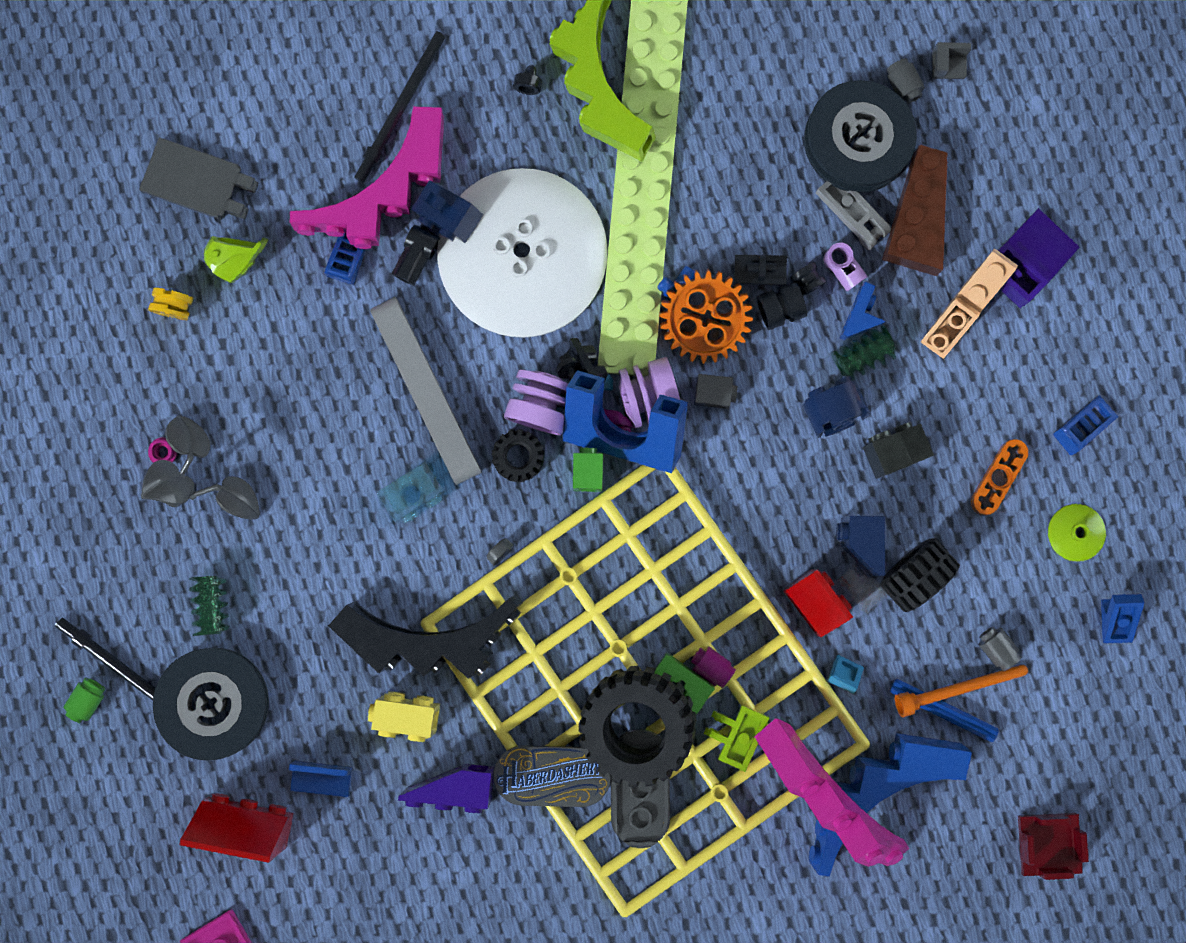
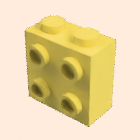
(397, 715)

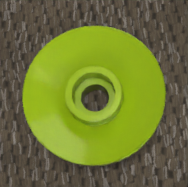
(1063, 536)

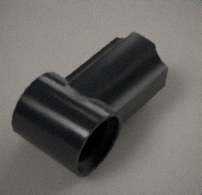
(418, 250)

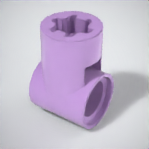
(852, 279)

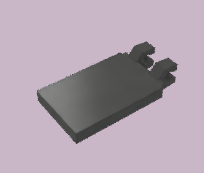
(195, 180)

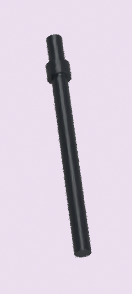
(373, 154)
(83, 639)

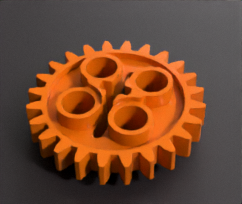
(715, 291)

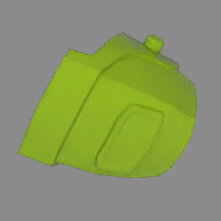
(231, 257)

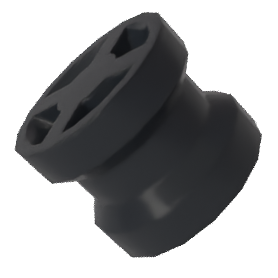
(808, 279)

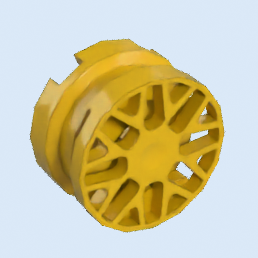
(170, 303)

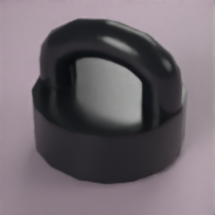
(527, 82)

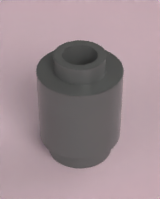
(905, 80)
(999, 648)

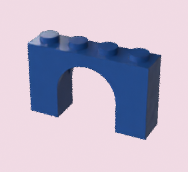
(590, 427)

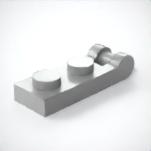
(854, 213)

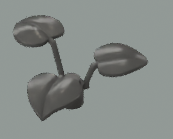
(168, 485)

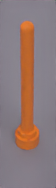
(909, 703)

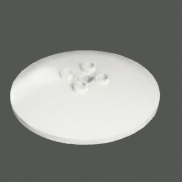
(550, 283)

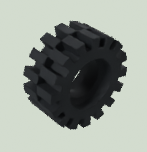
(513, 438)

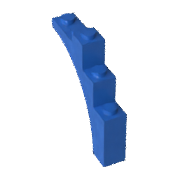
(873, 780)

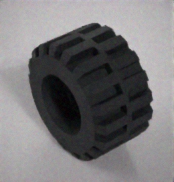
(920, 575)

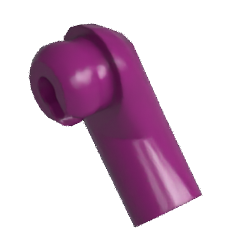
(619, 420)

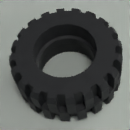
(616, 756)

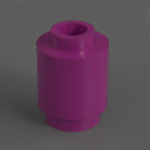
(712, 667)

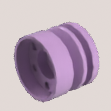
(642, 392)
(539, 402)

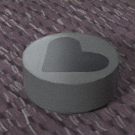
(499, 551)

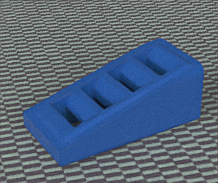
(331, 270)
(1072, 438)

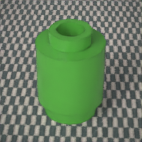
(84, 700)

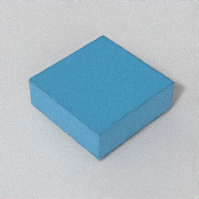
(845, 674)

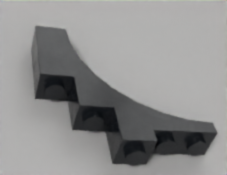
(382, 642)

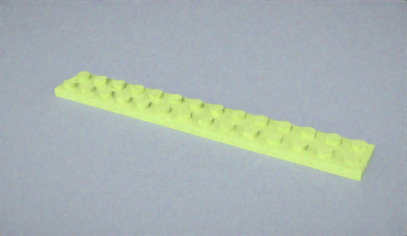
(643, 188)

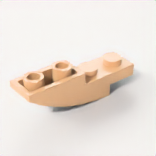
(969, 303)

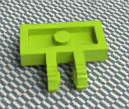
(740, 742)

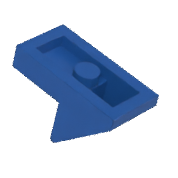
(859, 321)
(1121, 617)

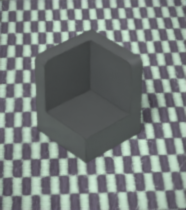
(950, 60)

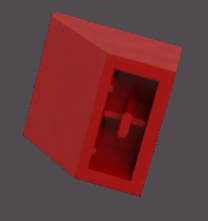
(818, 602)

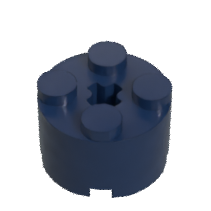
(836, 407)

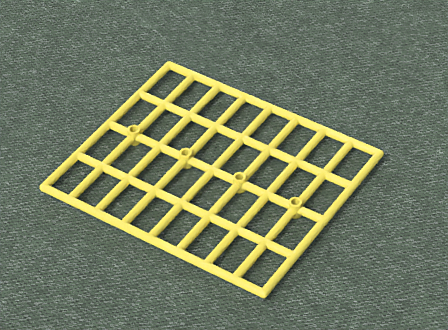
(618, 648)

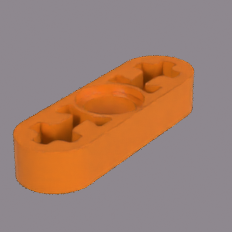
(1002, 455)

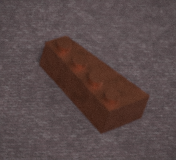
(919, 221)

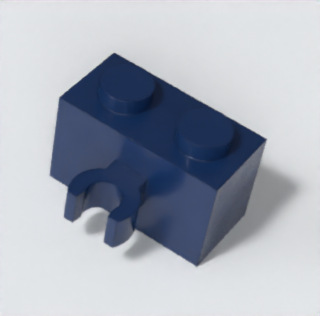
(447, 212)

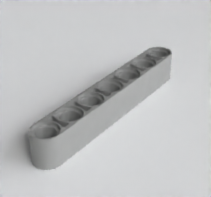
(425, 391)

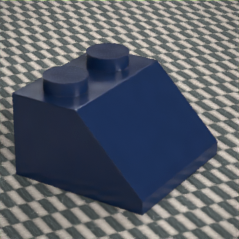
(864, 541)

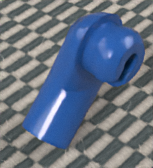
(667, 284)

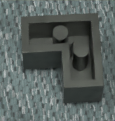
(896, 451)

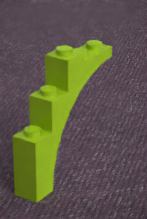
(605, 115)

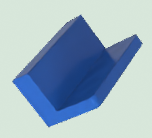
(320, 778)

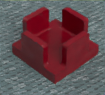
(1052, 845)

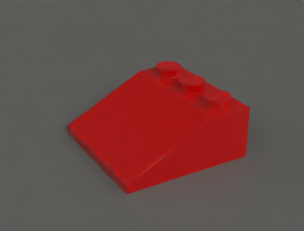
(239, 828)

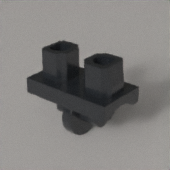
(760, 270)
(580, 359)

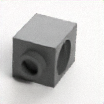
(715, 391)

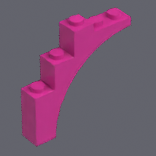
(390, 194)
(834, 809)

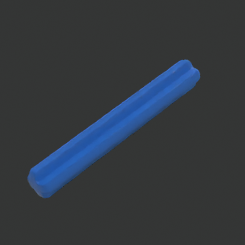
(950, 713)

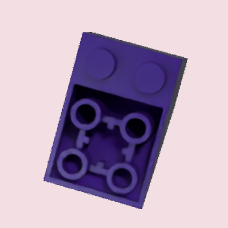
(1039, 252)
(462, 787)

